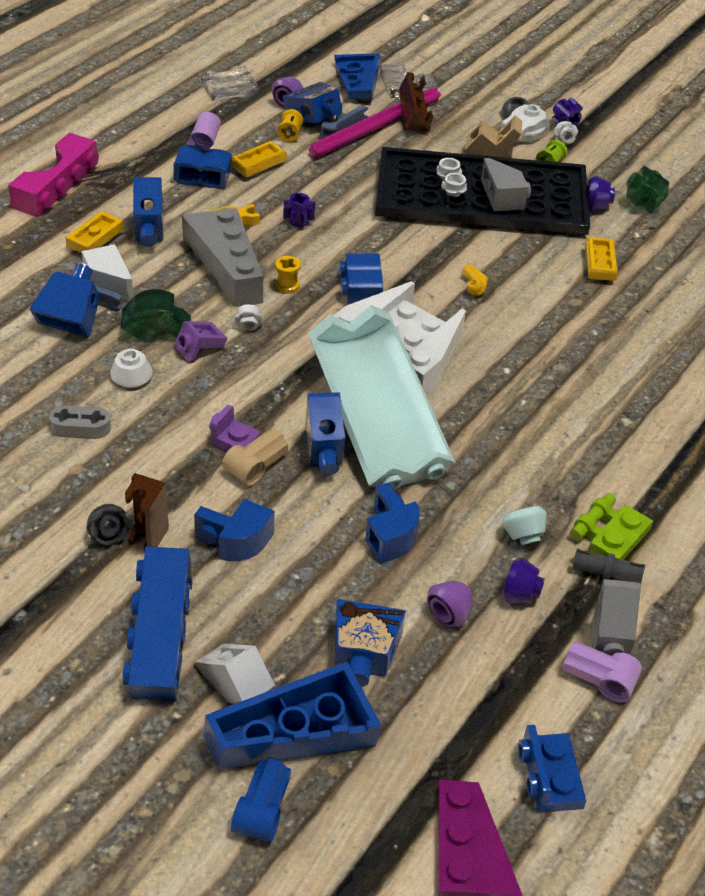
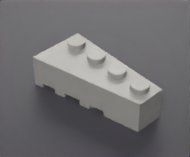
(226, 252)

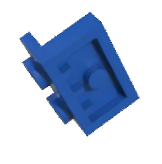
(552, 771)

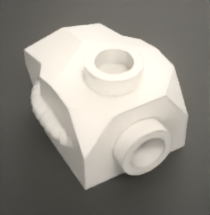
(534, 124)

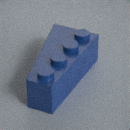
(159, 623)
(294, 721)

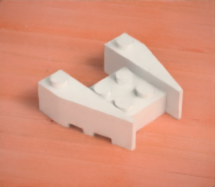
(425, 337)

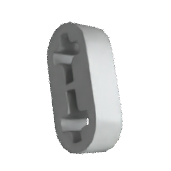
(80, 422)

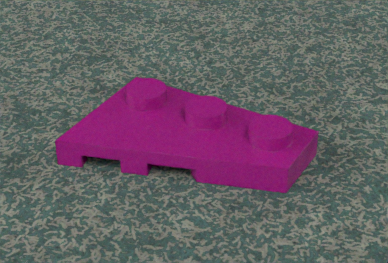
(469, 845)

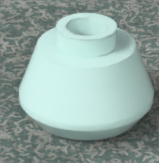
(526, 524)

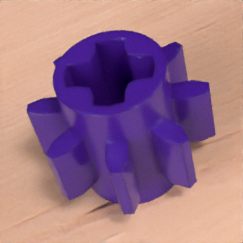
(567, 111)
(299, 209)

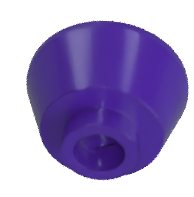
(599, 193)
(522, 582)

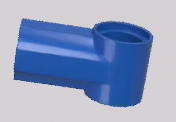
(260, 809)

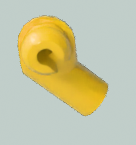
(478, 280)

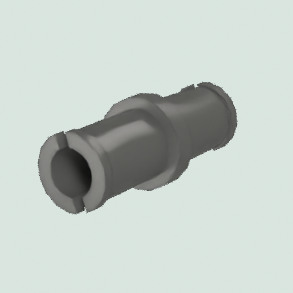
(608, 566)

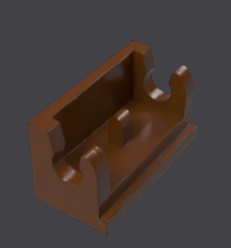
(414, 104)
(149, 509)

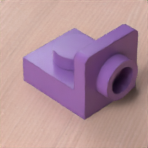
(198, 335)
(230, 432)

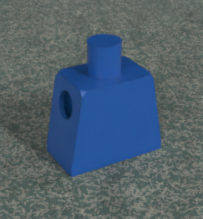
(68, 302)

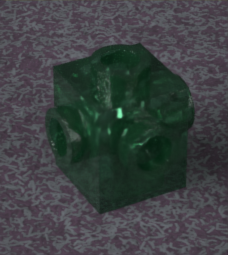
(647, 189)

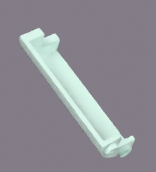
(381, 399)

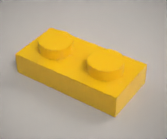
(94, 232)

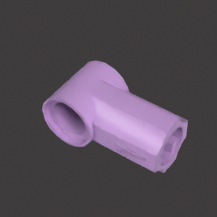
(205, 130)
(612, 674)

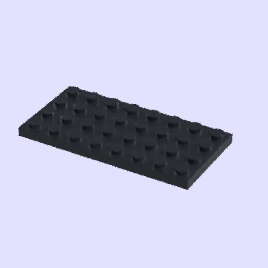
(414, 191)

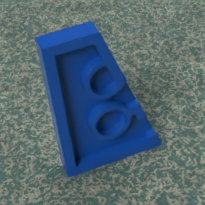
(358, 74)

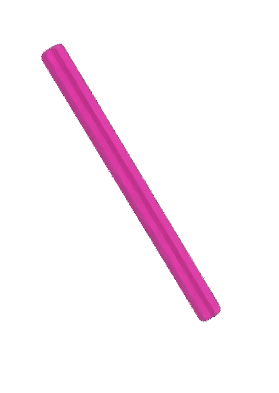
(365, 126)

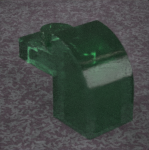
(152, 311)

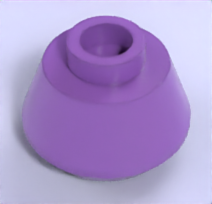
(283, 87)
(450, 602)

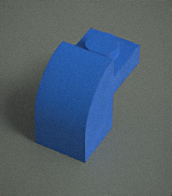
(394, 527)
(236, 536)

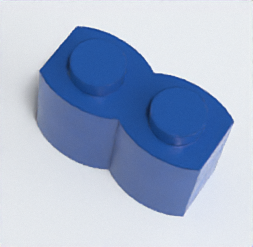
(202, 166)
(360, 276)

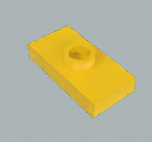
(258, 159)
(601, 259)

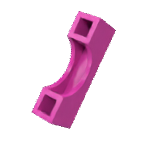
(40, 190)

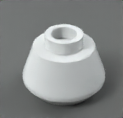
(131, 369)

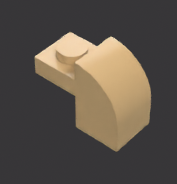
(489, 142)

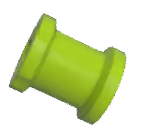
(558, 154)

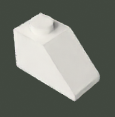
(109, 270)
(235, 672)

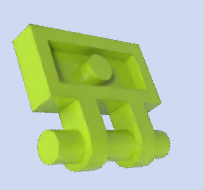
(622, 528)

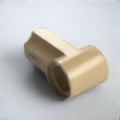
(251, 461)

